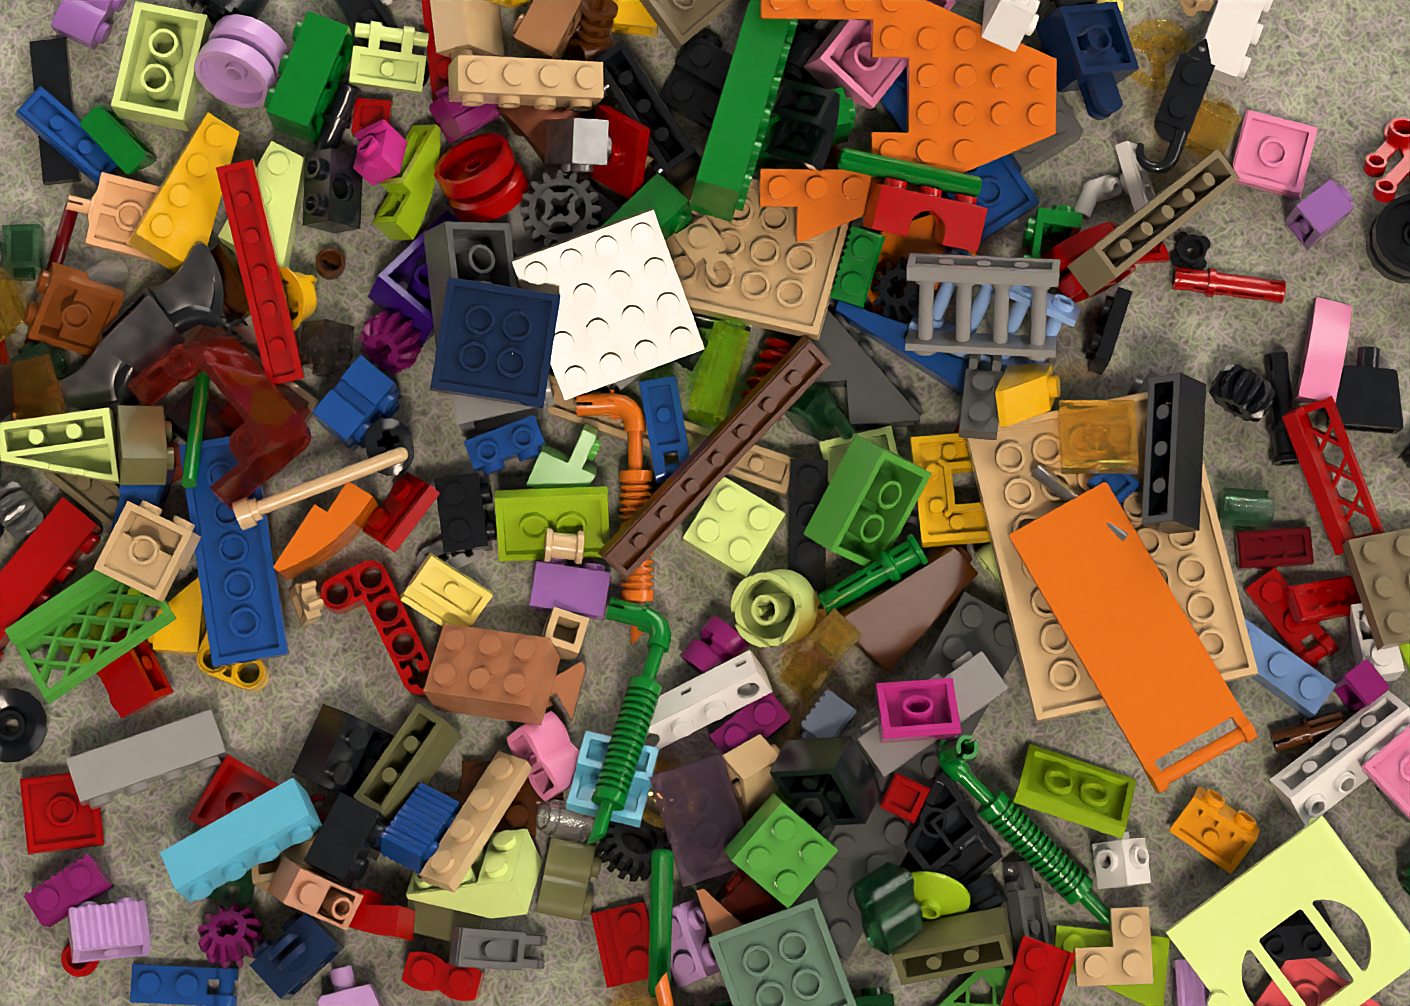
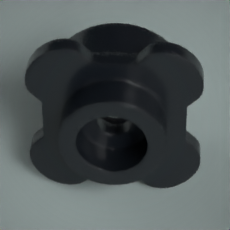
(1198, 244)

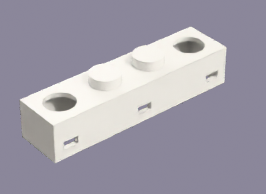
(710, 699)

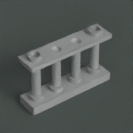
(1002, 275)

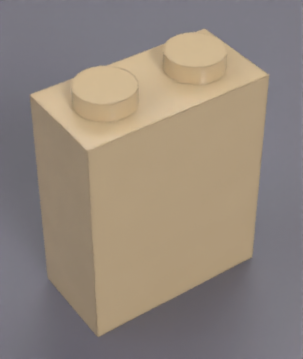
(467, 28)

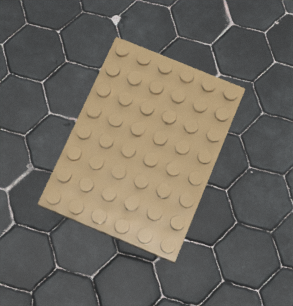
(1190, 563)

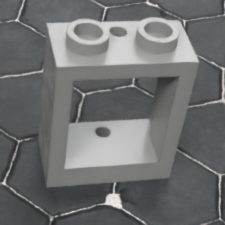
(484, 415)

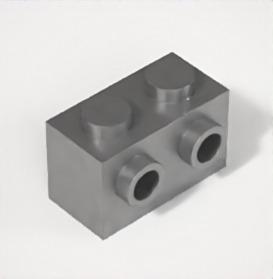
(577, 144)

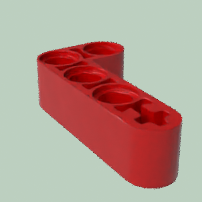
(389, 631)

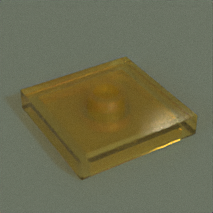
(1097, 437)

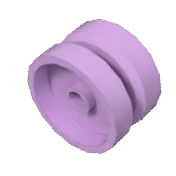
(240, 60)

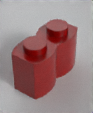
(432, 974)

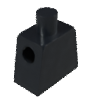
(1369, 395)

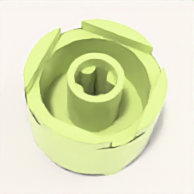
(774, 607)

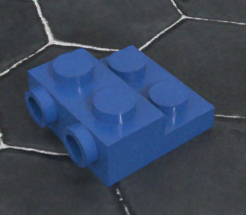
(513, 440)

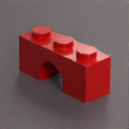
(957, 221)

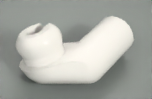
(1097, 191)

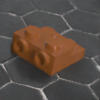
(71, 309)

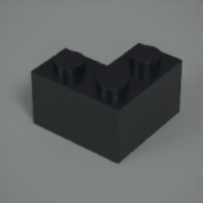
(832, 773)
(346, 840)

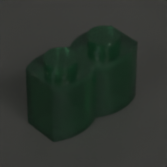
(888, 908)

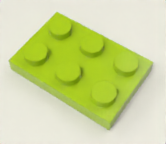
(527, 513)
(1075, 791)

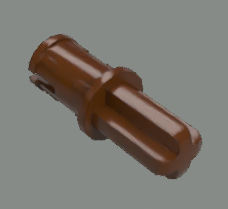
(1305, 731)

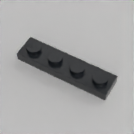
(807, 488)

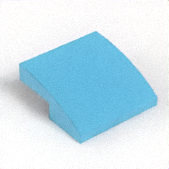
(587, 772)

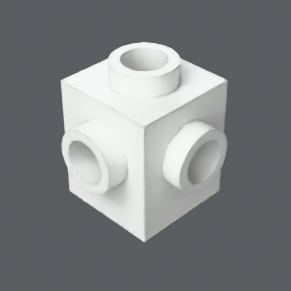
(1121, 862)

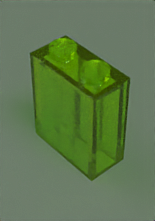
(719, 373)

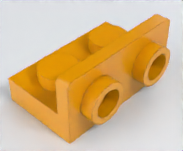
(1216, 829)

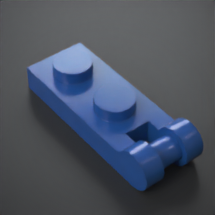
(664, 424)
(182, 985)

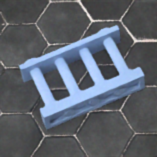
(1059, 309)

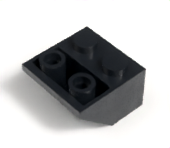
(340, 751)

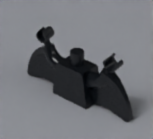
(147, 331)

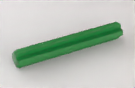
(909, 172)
(660, 917)

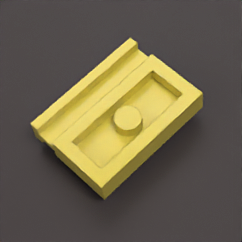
(445, 594)

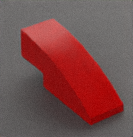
(383, 920)

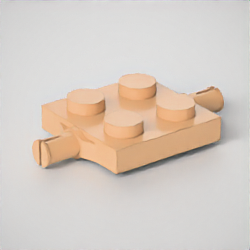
(114, 213)

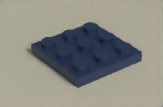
(495, 342)

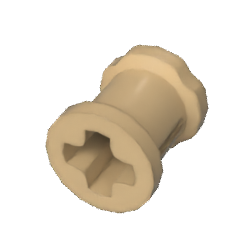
(563, 546)

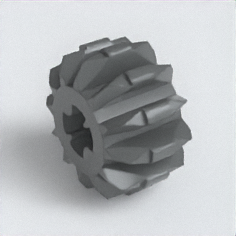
(18, 508)

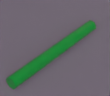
(195, 431)

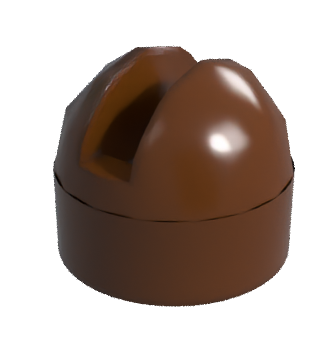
(334, 259)

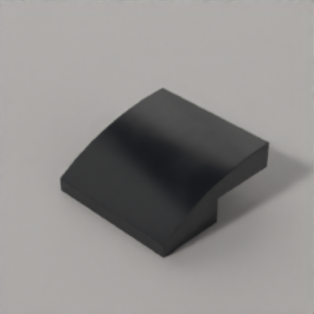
(806, 124)

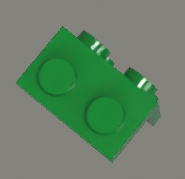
(1050, 224)

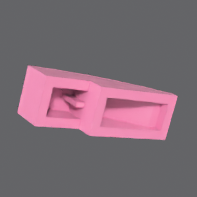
(1323, 351)

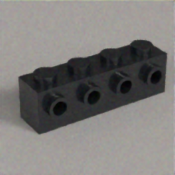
(642, 102)
(1174, 453)

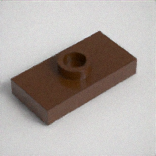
(234, 292)

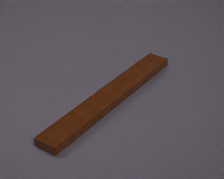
(714, 458)

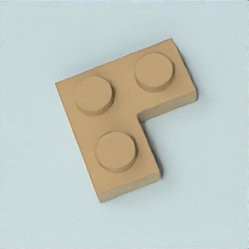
(1126, 960)

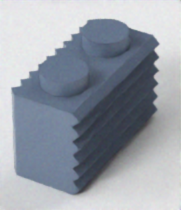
(827, 717)

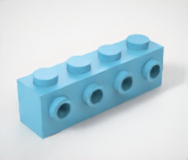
(241, 840)

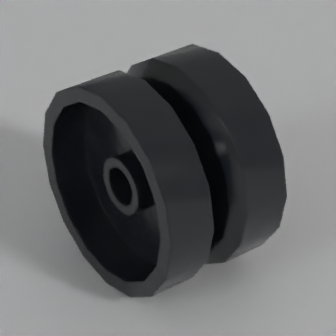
(1388, 241)

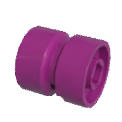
(715, 647)

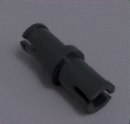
(337, 117)

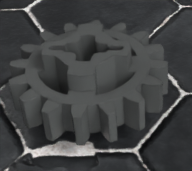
(571, 198)

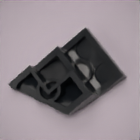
(950, 836)

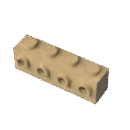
(525, 81)

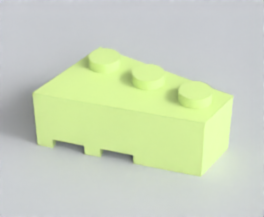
(282, 188)
(65, 444)

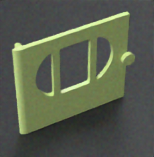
(1289, 879)

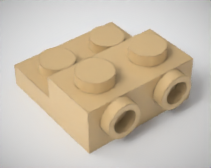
(147, 549)

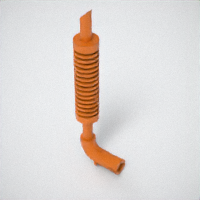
(634, 481)

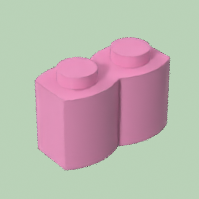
(548, 753)

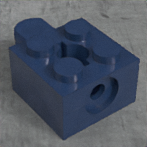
(1090, 53)
(295, 955)

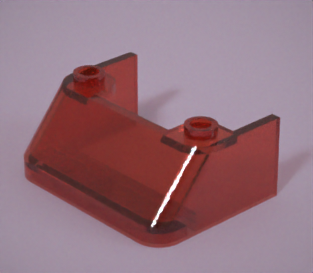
(272, 427)

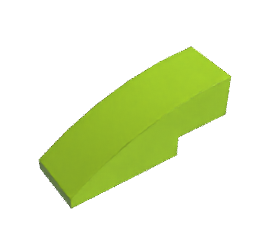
(412, 188)

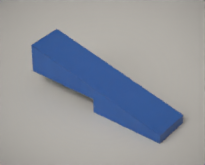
(891, 335)

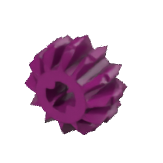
(390, 341)
(230, 935)

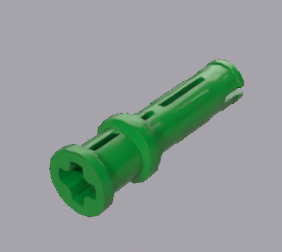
(888, 566)

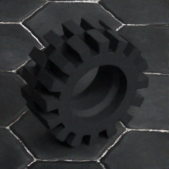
(625, 860)

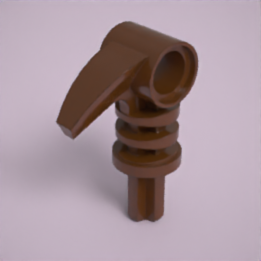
(595, 32)

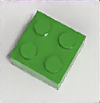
(780, 850)

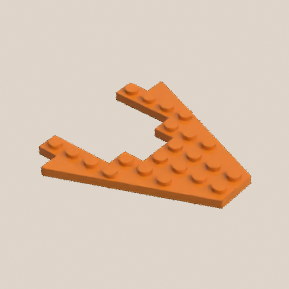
(963, 103)

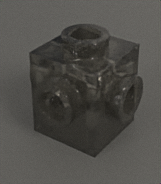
(326, 346)

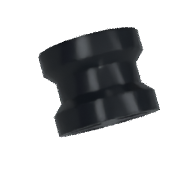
(985, 894)

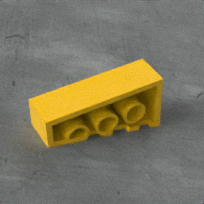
(188, 197)

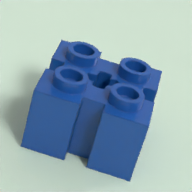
(357, 403)

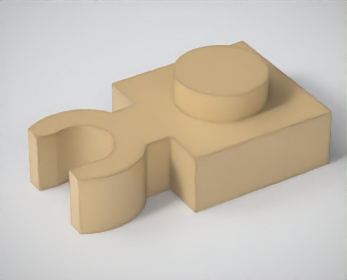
(703, 245)
(306, 602)

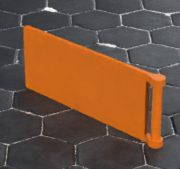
(1129, 633)

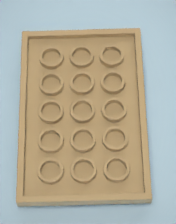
(775, 279)

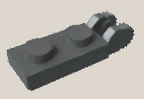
(979, 405)
(493, 948)

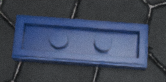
(64, 133)

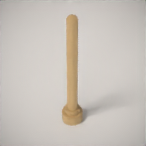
(251, 511)

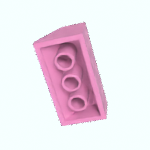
(846, 62)

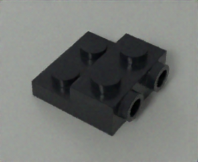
(698, 80)

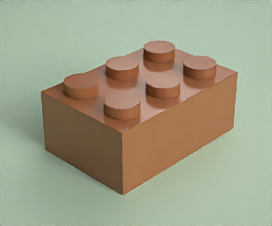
(492, 674)

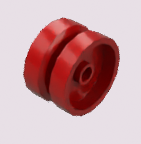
(481, 178)
(1073, 248)

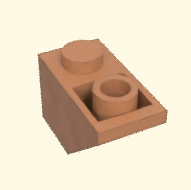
(314, 893)

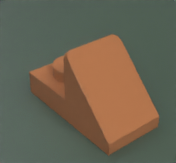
(568, 688)

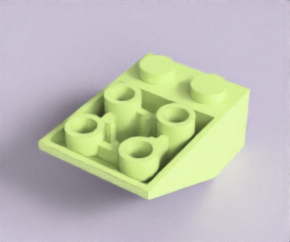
(496, 883)

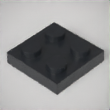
(1111, 319)

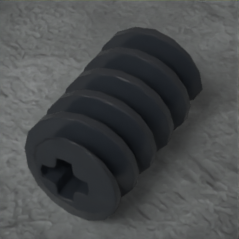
(389, 431)

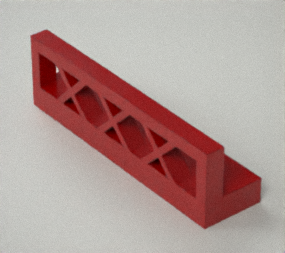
(1318, 474)

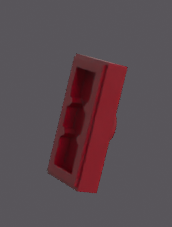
(1274, 548)

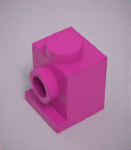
(379, 152)

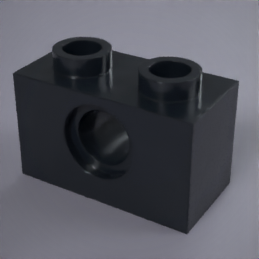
(332, 191)

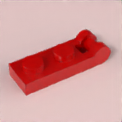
(1270, 601)

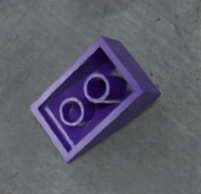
(405, 285)

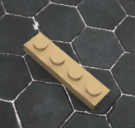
(476, 821)

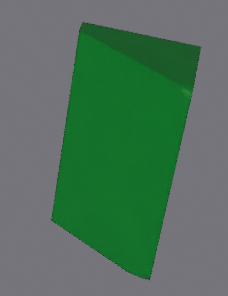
(117, 140)

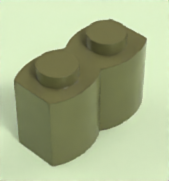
(567, 879)

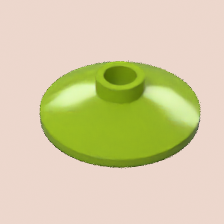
(939, 895)

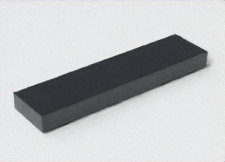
(52, 72)

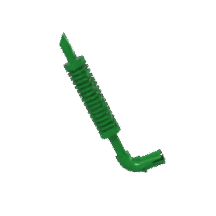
(633, 717)
(1019, 830)

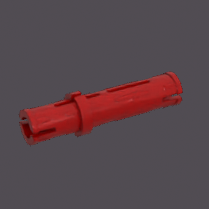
(1219, 283)

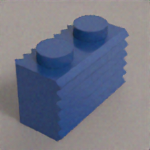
(419, 827)

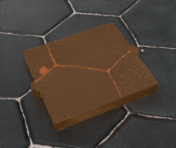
(36, 389)

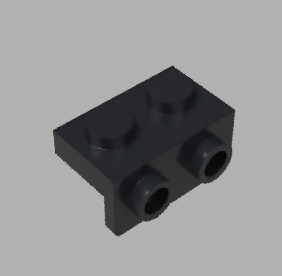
(465, 513)
(1297, 938)

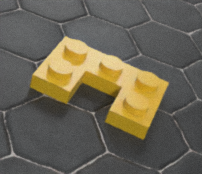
(938, 516)

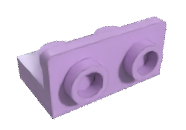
(690, 948)

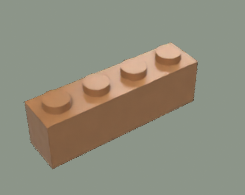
(548, 27)

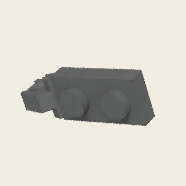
(1025, 903)

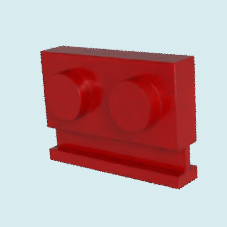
(400, 511)
(623, 943)
(1037, 974)

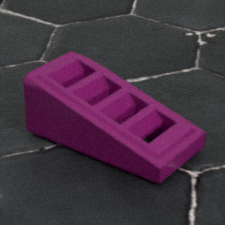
(1360, 686)

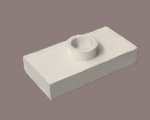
(1134, 178)

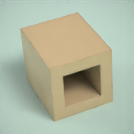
(565, 632)

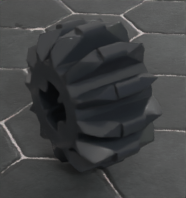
(889, 288)
(1242, 392)

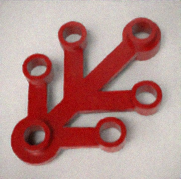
(1396, 138)

